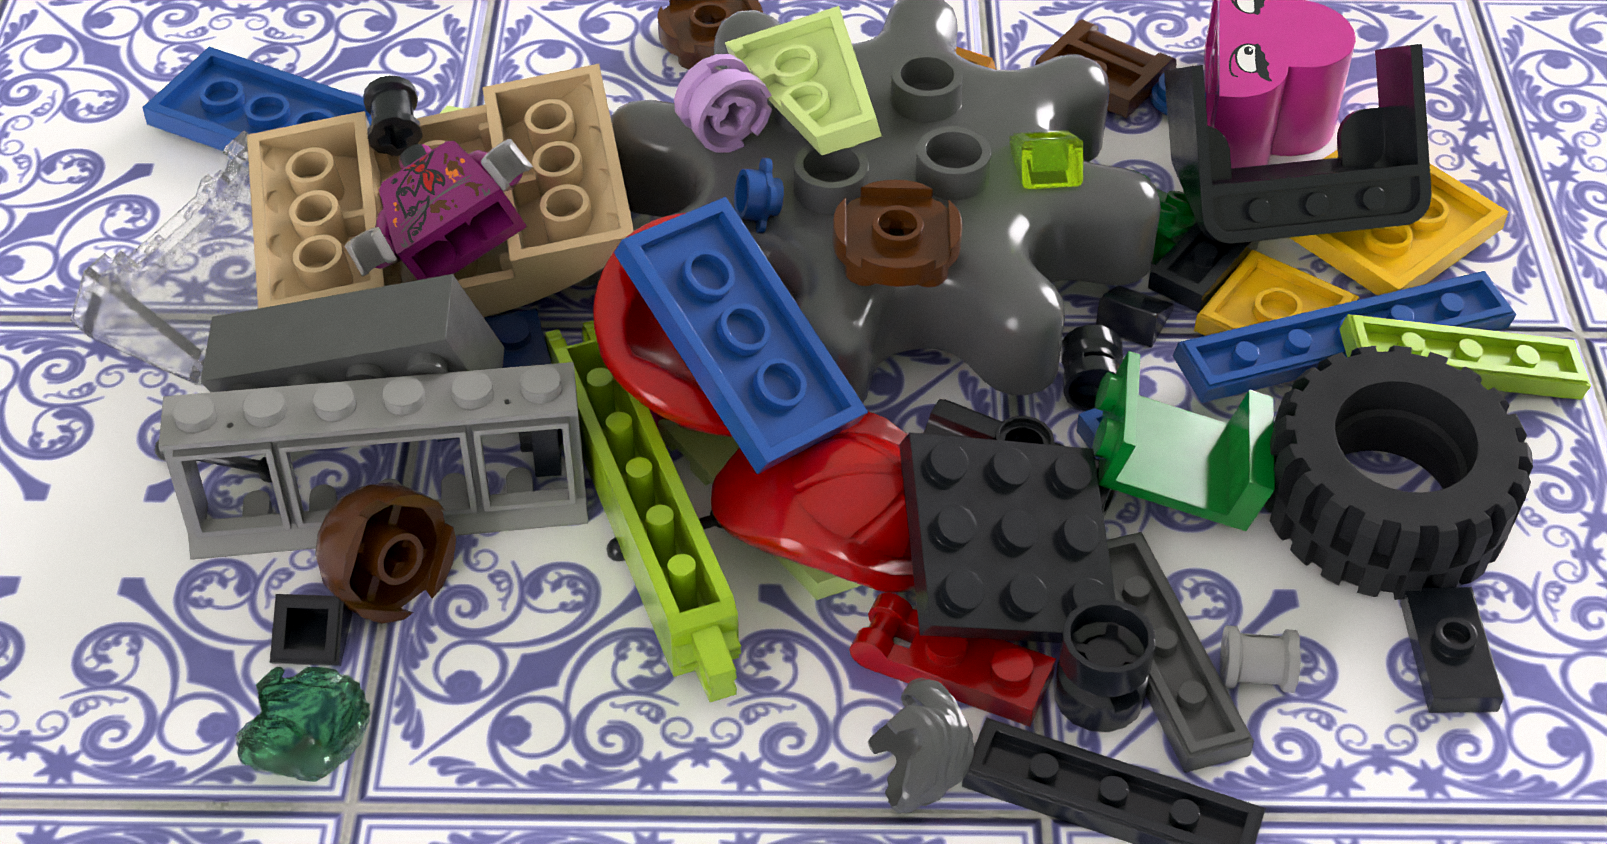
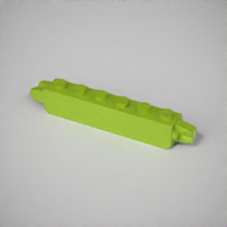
(653, 522)

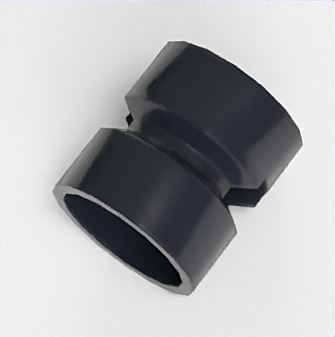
(1104, 665)

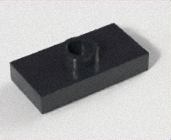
(1451, 650)

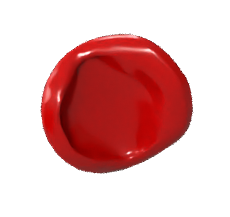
(644, 356)
(827, 506)

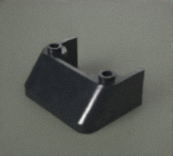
(1371, 185)

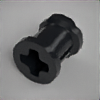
(391, 107)

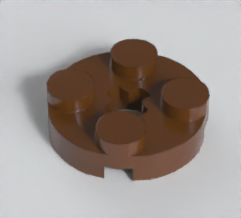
(684, 28)
(876, 257)

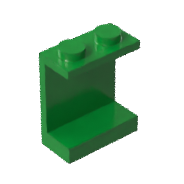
(1182, 456)

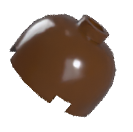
(384, 550)

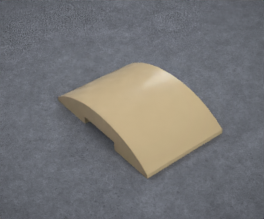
(322, 182)

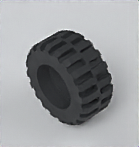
(1411, 410)

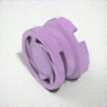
(722, 103)

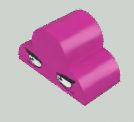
(1275, 76)

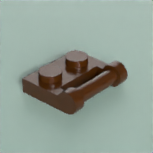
(1128, 69)

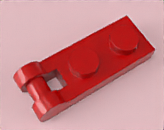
(975, 671)

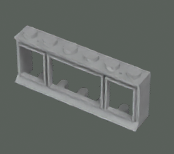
(372, 413)

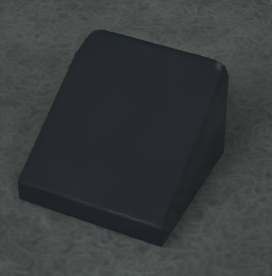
(1133, 314)
(309, 630)

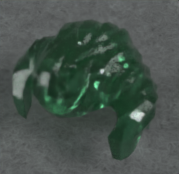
(304, 723)

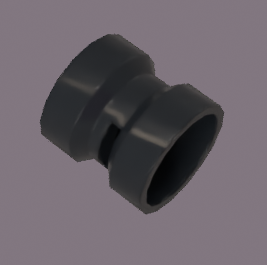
(1086, 358)

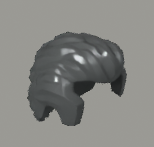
(929, 744)

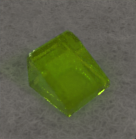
(1048, 159)

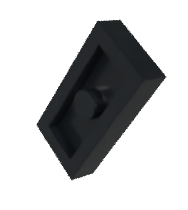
(1197, 268)

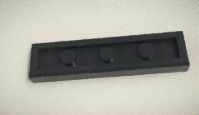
(1104, 792)

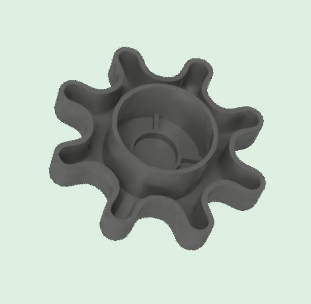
(941, 128)

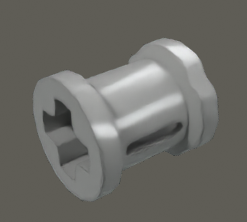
(1260, 658)

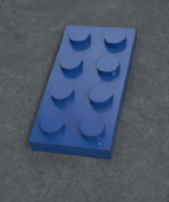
(231, 94)
(740, 333)

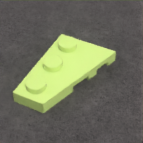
(813, 79)

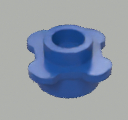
(758, 194)

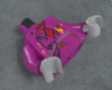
(443, 209)

